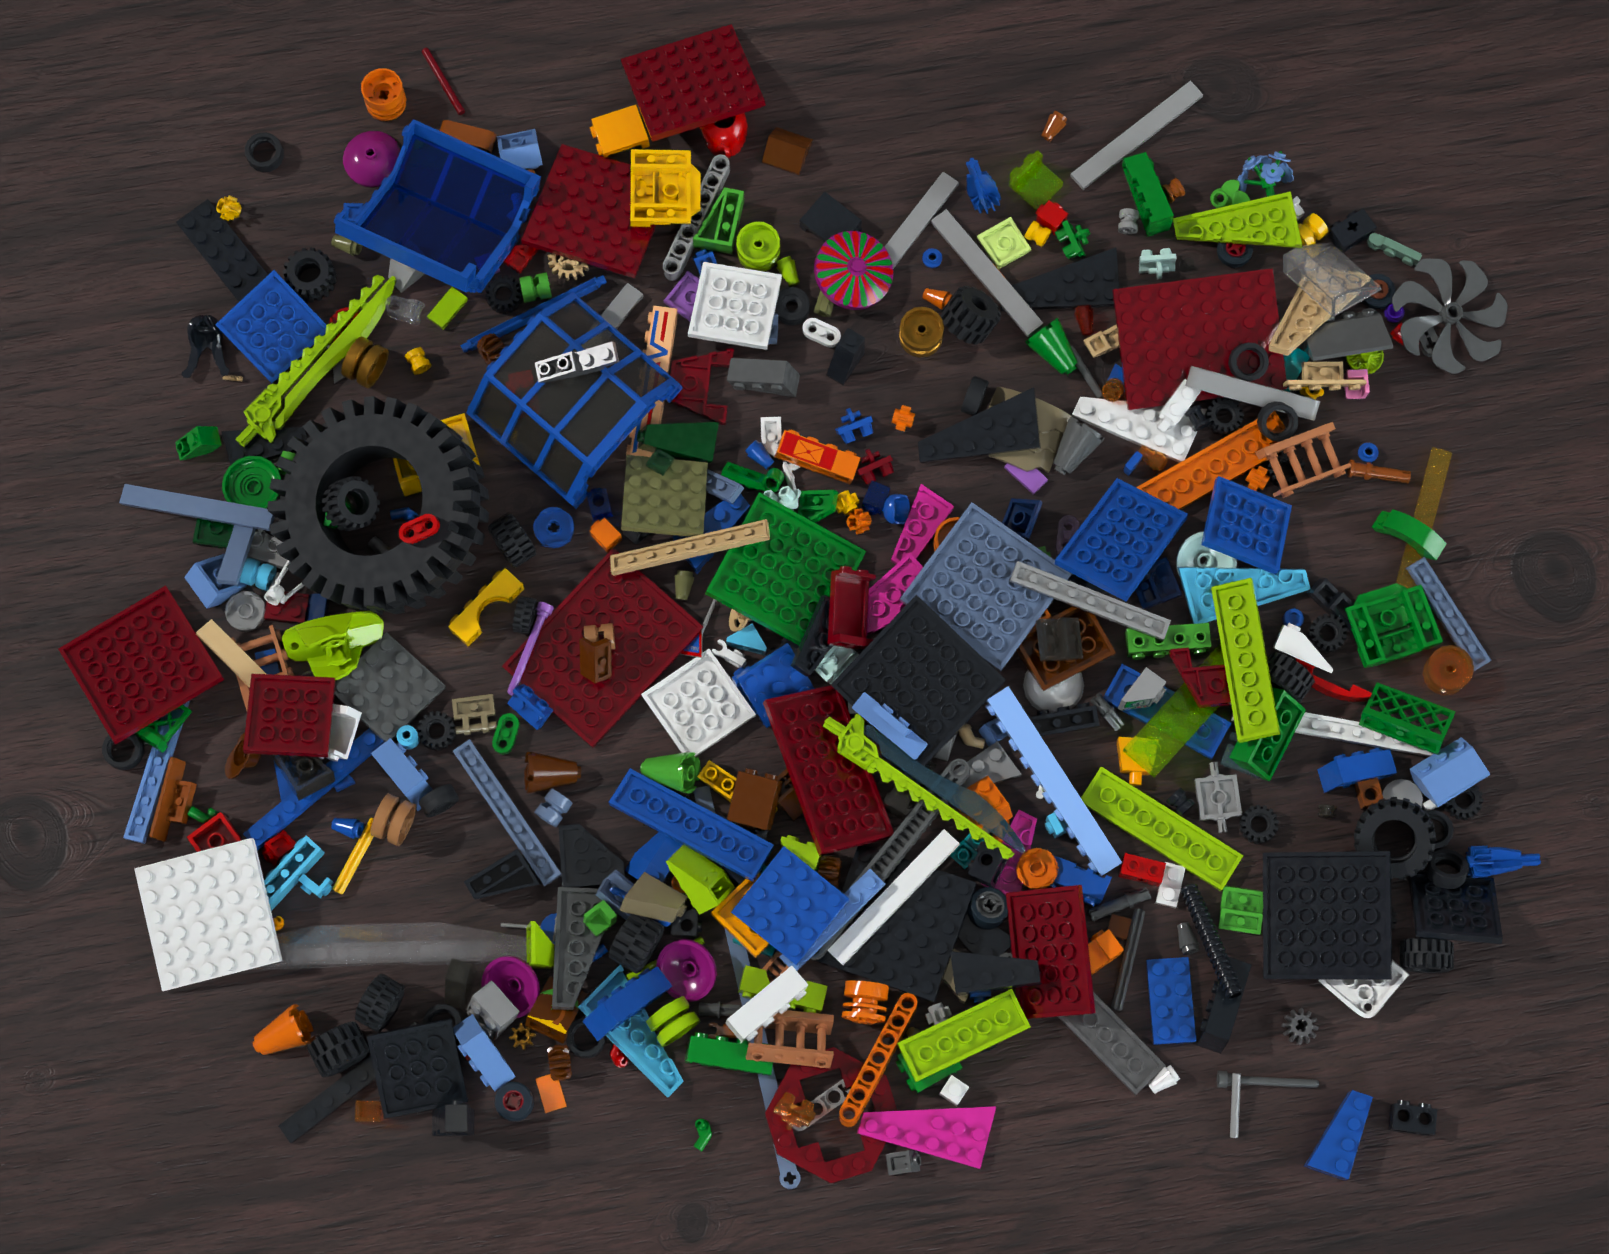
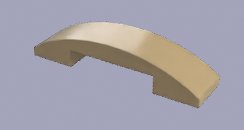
(1102, 342)

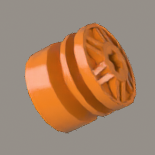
(383, 85)
(865, 1002)

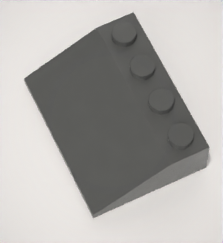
(1348, 335)

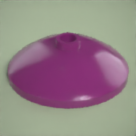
(366, 169)
(675, 965)
(505, 972)

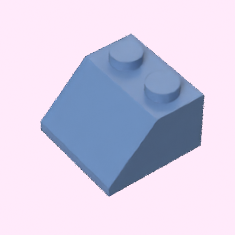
(520, 149)
(203, 581)

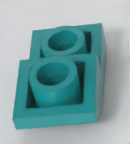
(966, 851)

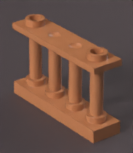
(1288, 448)
(801, 1023)

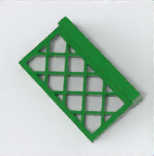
(1402, 728)
(157, 740)

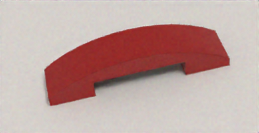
(1354, 694)

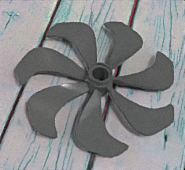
(1415, 327)

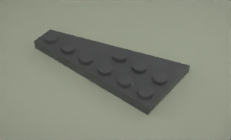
(573, 945)

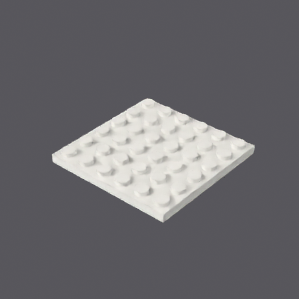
(208, 914)

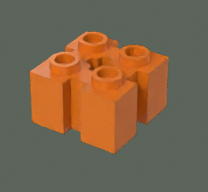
(1103, 950)

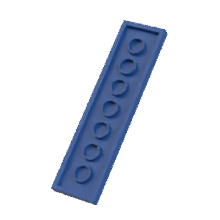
(691, 825)

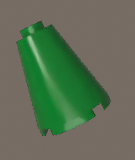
(1054, 347)

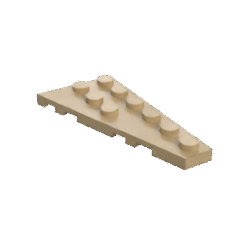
(1298, 323)

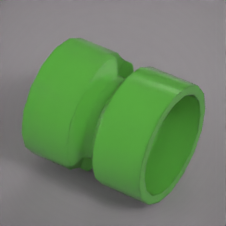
(535, 287)

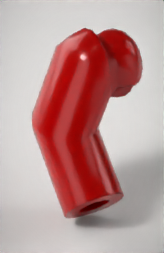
(618, 1057)

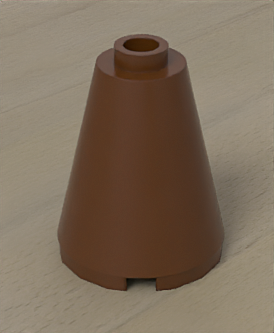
(548, 772)

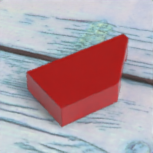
(520, 257)

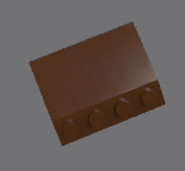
(1094, 647)

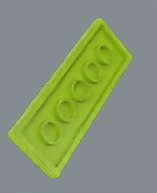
(963, 1035)

